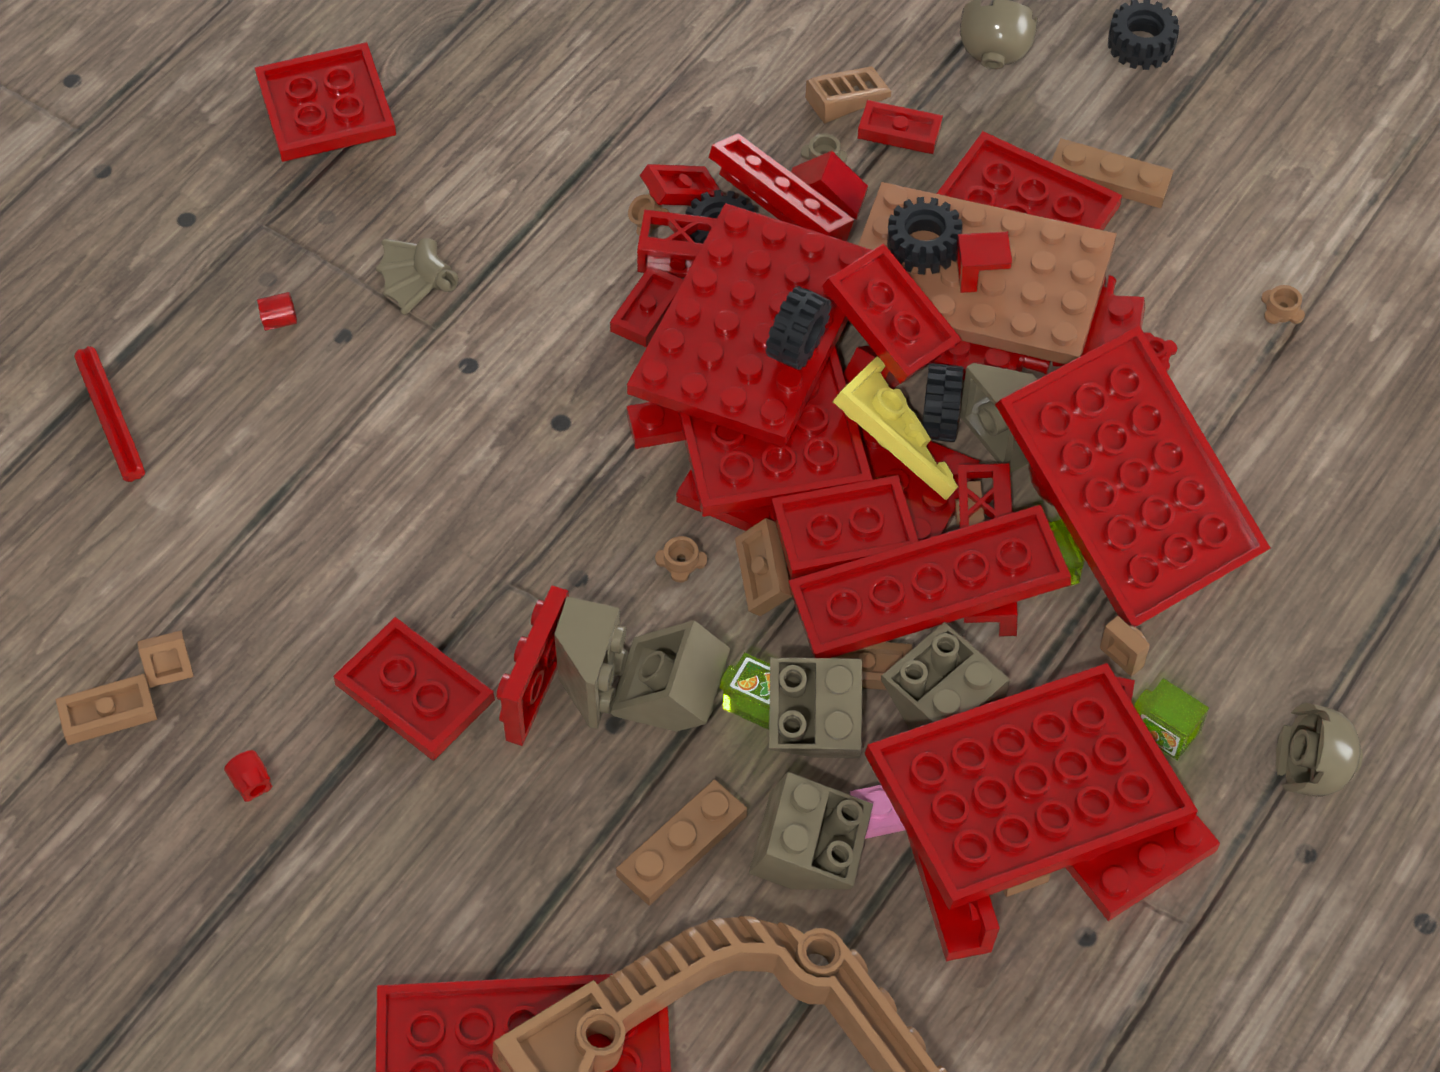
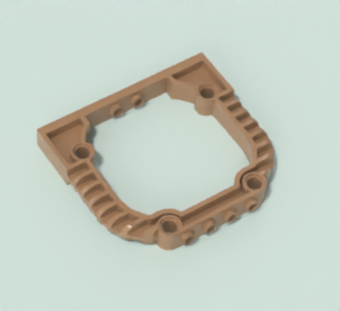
(701, 953)

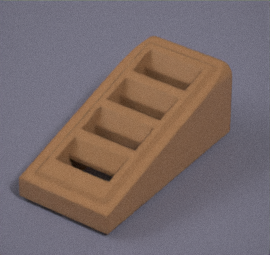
(829, 107)

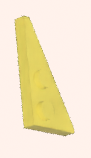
(894, 425)

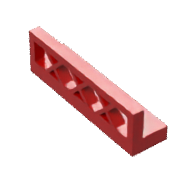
(778, 188)
(675, 252)
(1002, 505)
(958, 928)

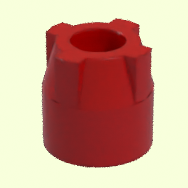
(277, 311)
(248, 775)

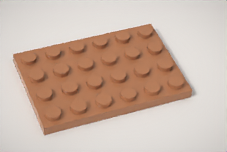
(1035, 306)

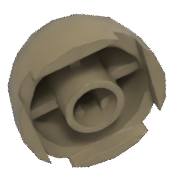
(997, 32)
(1318, 751)

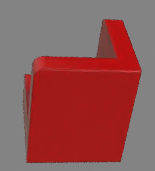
(980, 253)

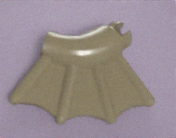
(413, 272)

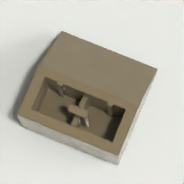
(590, 655)
(942, 679)
(816, 707)
(810, 836)

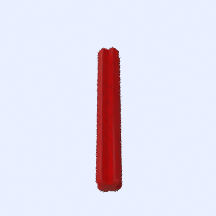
(109, 414)

